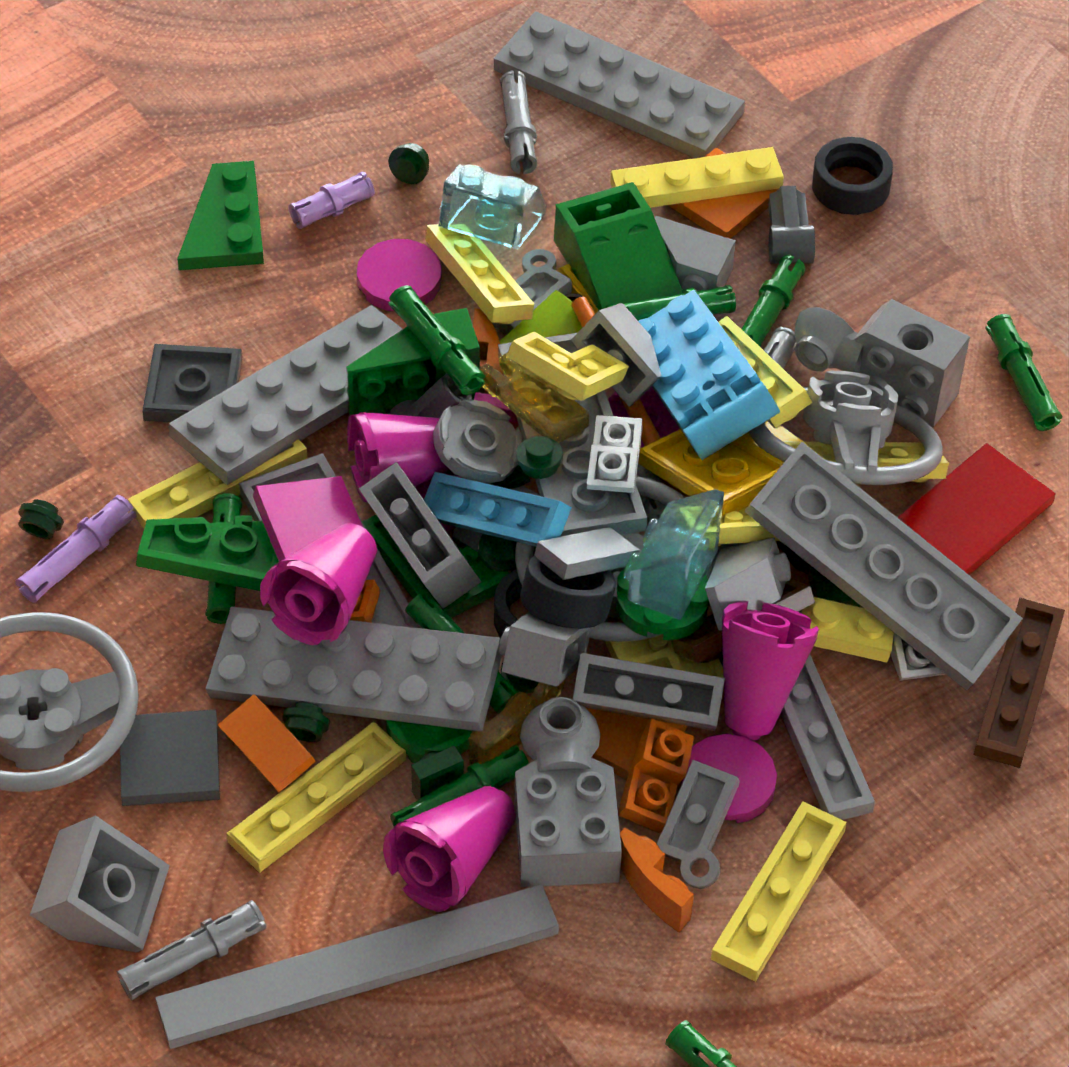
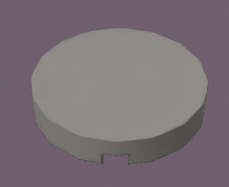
(477, 441)

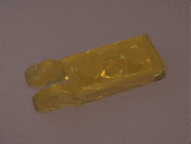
(535, 401)

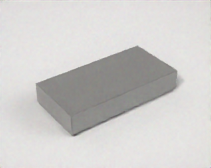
(585, 552)

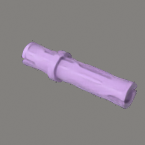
(90, 536)

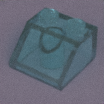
(490, 206)
(676, 554)

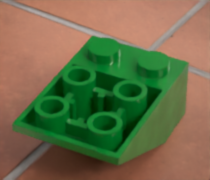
(615, 247)
(403, 367)

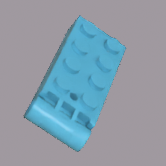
(705, 376)

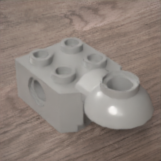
(894, 348)
(565, 801)

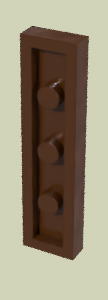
(1019, 684)

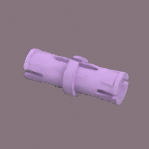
(331, 200)

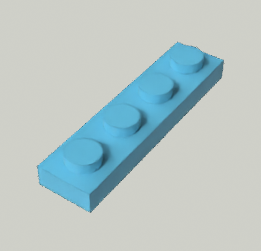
(495, 510)

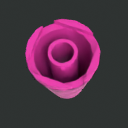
(390, 438)
(320, 584)
(761, 663)
(448, 846)

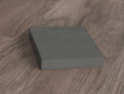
(186, 378)
(171, 758)

